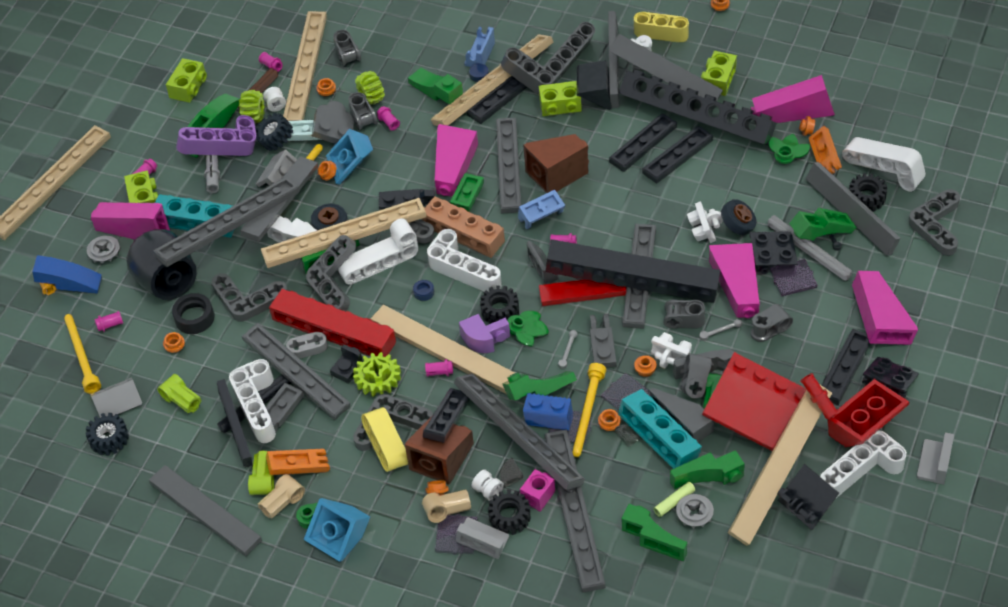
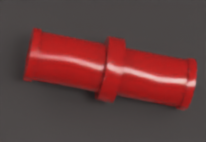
(819, 396)

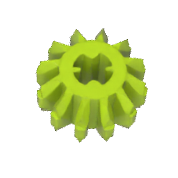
(370, 86)
(252, 105)

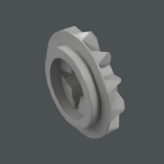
(102, 243)
(693, 502)

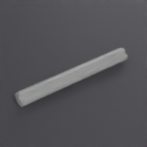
(812, 249)

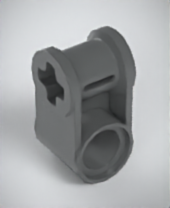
(345, 47)
(361, 110)
(686, 314)
(770, 323)
(695, 372)

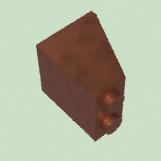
(556, 161)
(436, 458)

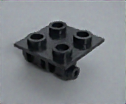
(773, 250)
(891, 375)
(807, 496)

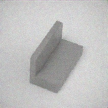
(276, 168)
(116, 398)
(935, 459)
(482, 537)

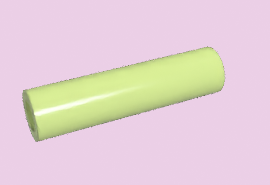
(671, 501)

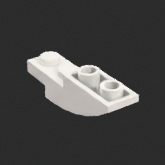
(285, 230)

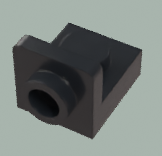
(346, 363)

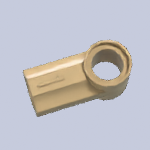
(286, 491)
(438, 506)

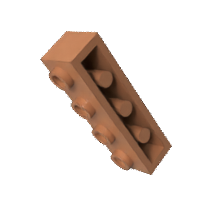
(470, 229)

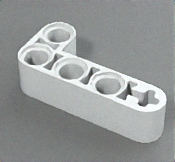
(889, 158)
(381, 255)
(447, 260)
(246, 383)
(872, 454)

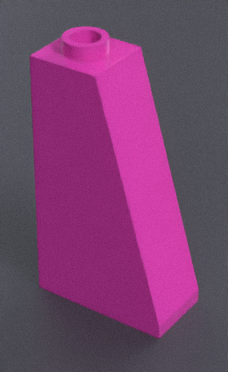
(795, 102)
(453, 156)
(128, 219)
(737, 276)
(881, 310)

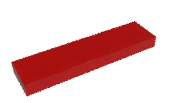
(577, 291)

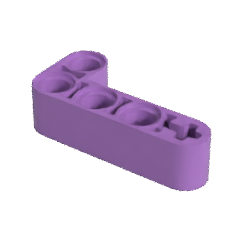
(219, 140)

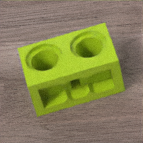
(720, 70)
(186, 80)
(559, 98)
(141, 188)

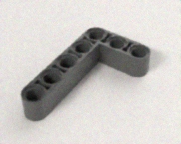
(533, 74)

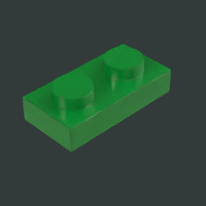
(467, 191)

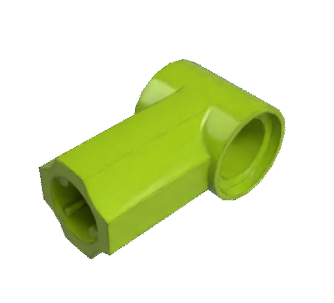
(176, 390)
(260, 481)

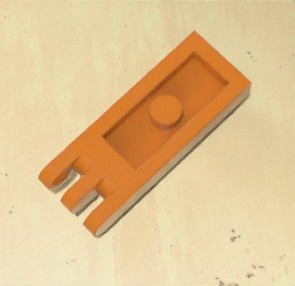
(825, 150)
(297, 461)

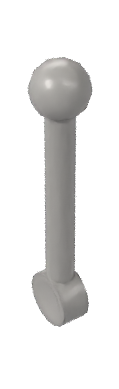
(704, 335)
(563, 363)

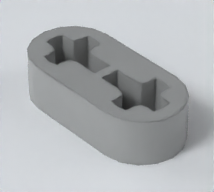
(307, 344)

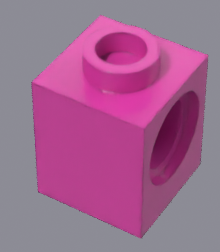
(538, 498)

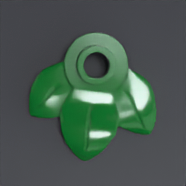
(788, 149)
(528, 327)

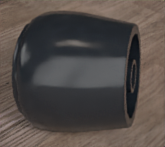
(144, 267)

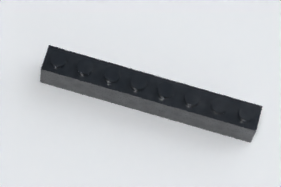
(632, 271)

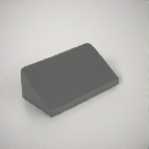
(539, 261)

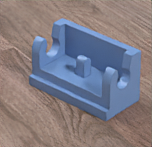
(481, 48)
(540, 208)

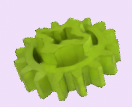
(387, 370)

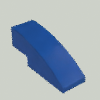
(66, 275)

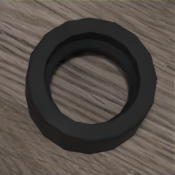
(197, 325)

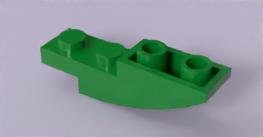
(215, 114)

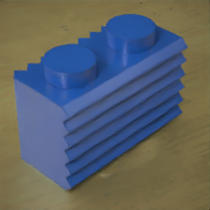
(548, 411)

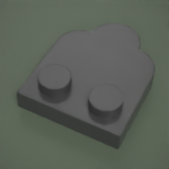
(331, 122)

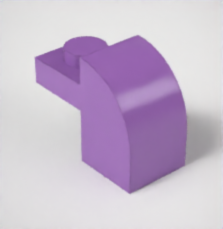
(482, 337)

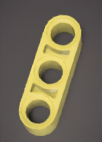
(661, 26)
(384, 439)

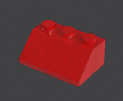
(865, 414)

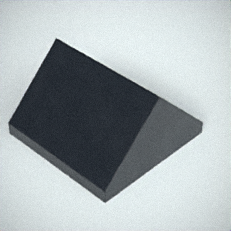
(594, 83)

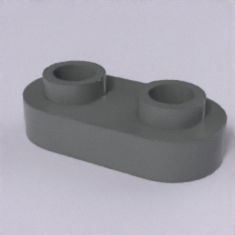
(423, 230)

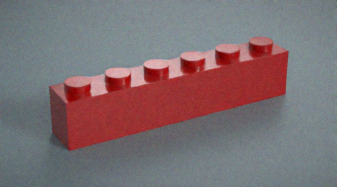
(337, 325)

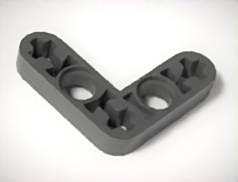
(930, 218)
(325, 272)
(241, 302)
(397, 405)

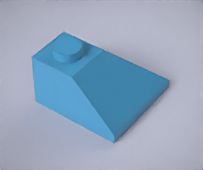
(349, 153)
(336, 528)

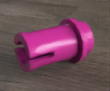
(270, 61)
(385, 115)
(148, 165)
(566, 238)
(108, 321)
(439, 368)

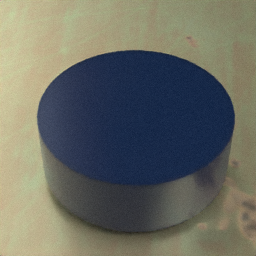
(478, 72)
(423, 290)

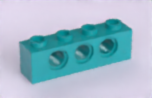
(189, 213)
(658, 429)

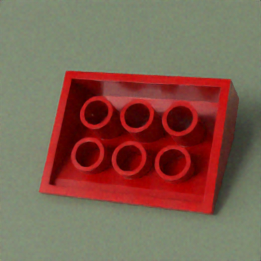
(753, 401)

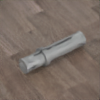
(212, 173)

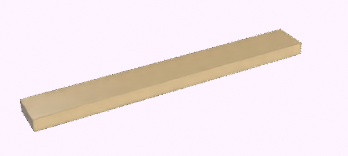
(305, 66)
(487, 84)
(51, 180)
(354, 228)
(443, 348)
(776, 470)

